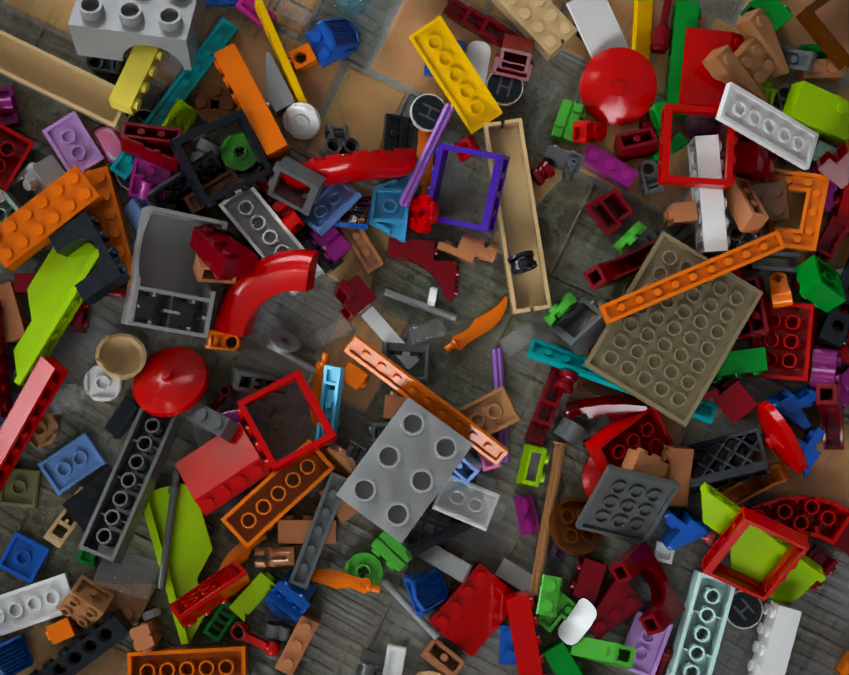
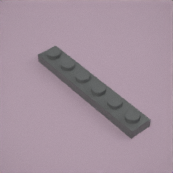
(318, 532)

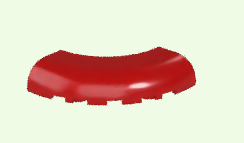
(359, 166)
(272, 275)
(807, 515)

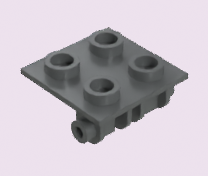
(562, 158)

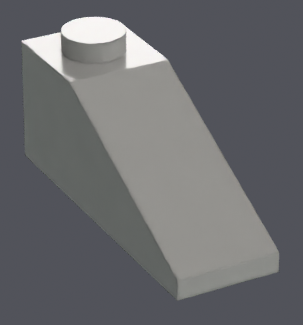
(276, 88)

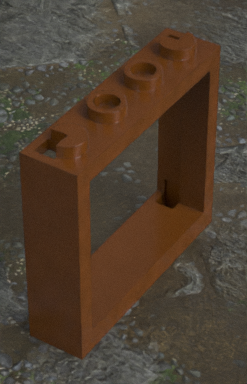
(822, 35)

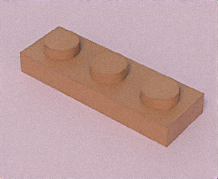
(363, 248)

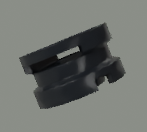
(522, 262)

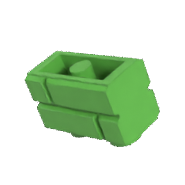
(567, 115)
(391, 550)
(549, 595)

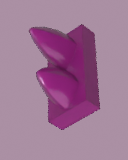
(526, 514)

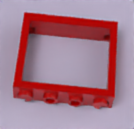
(665, 148)
(260, 444)
(762, 590)

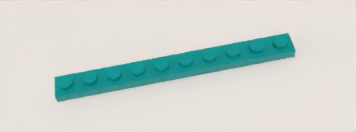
(182, 86)
(570, 361)

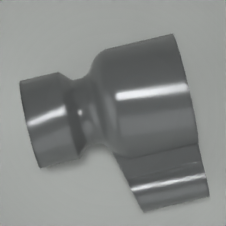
(277, 631)

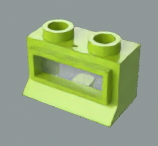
(532, 464)

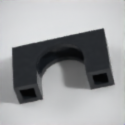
(110, 270)

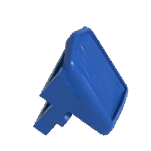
(333, 40)
(790, 404)
(812, 437)
(683, 529)
(426, 590)
(288, 600)
(14, 655)

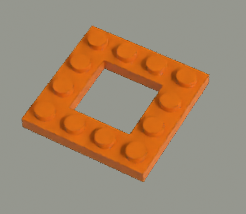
(816, 192)

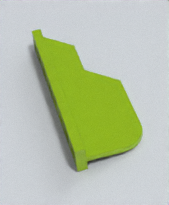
(52, 305)
(188, 550)
(757, 550)

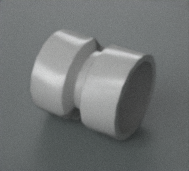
(203, 147)

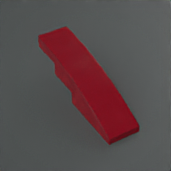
(476, 22)
(828, 242)
(612, 405)
(544, 410)

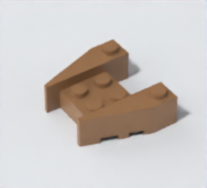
(754, 59)

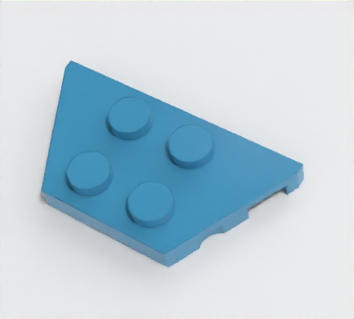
(386, 211)

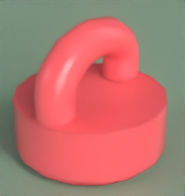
(708, 539)

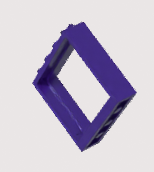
(495, 188)

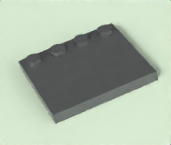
(627, 504)

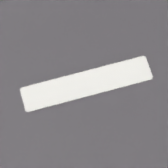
(387, 334)

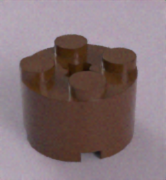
(214, 96)

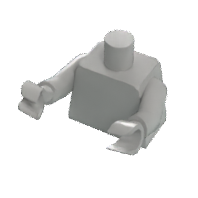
(38, 175)

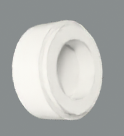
(432, 296)

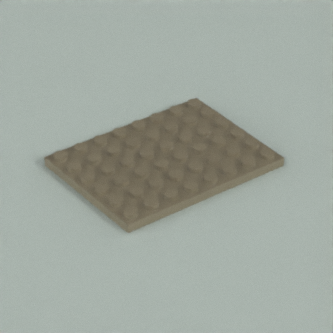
(676, 345)

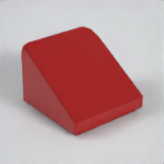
(468, 142)

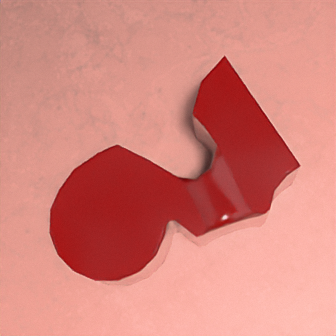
(587, 130)
(290, 217)

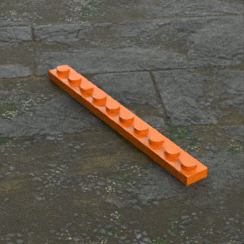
(691, 277)
(412, 388)

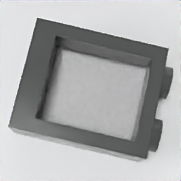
(580, 326)

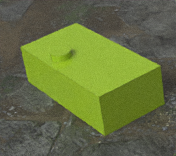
(819, 111)

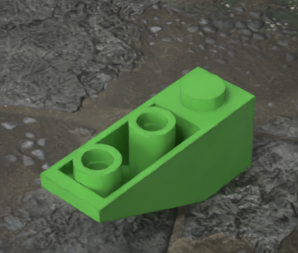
(604, 652)

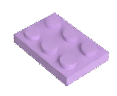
(73, 143)
(648, 648)

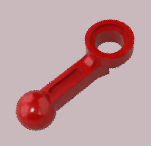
(271, 647)

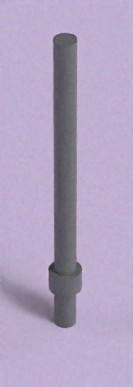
(174, 491)

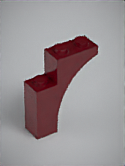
(422, 254)
(617, 269)
(79, 323)
(832, 416)

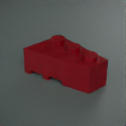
(150, 143)
(222, 253)
(760, 320)
(614, 606)

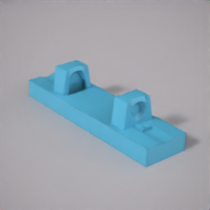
(331, 398)

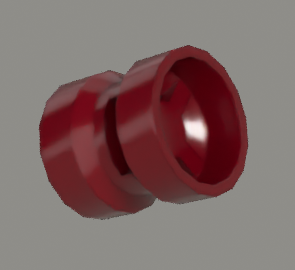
(542, 172)
(566, 381)

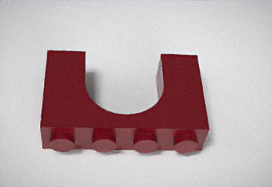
(665, 602)

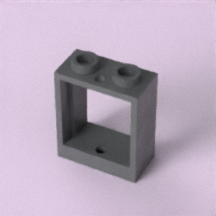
(301, 174)

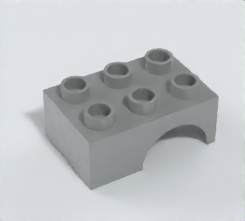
(113, 26)
(162, 280)
(404, 470)

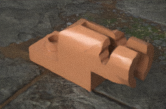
(468, 248)
(278, 555)

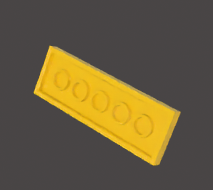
(455, 74)

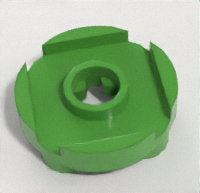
(228, 153)
(629, 237)
(560, 309)
(366, 559)

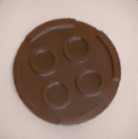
(564, 531)

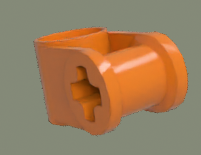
(780, 290)
(220, 341)

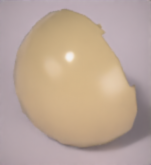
(121, 356)

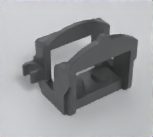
(415, 350)

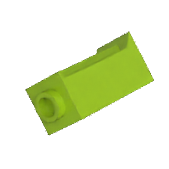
(252, 595)

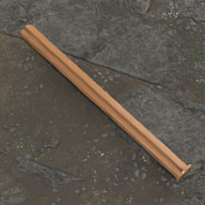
(550, 502)

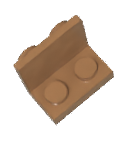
(85, 602)

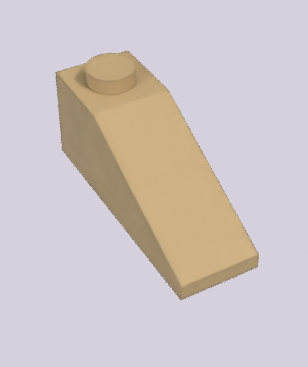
(61, 527)

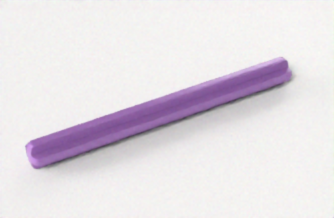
(426, 155)
(498, 372)

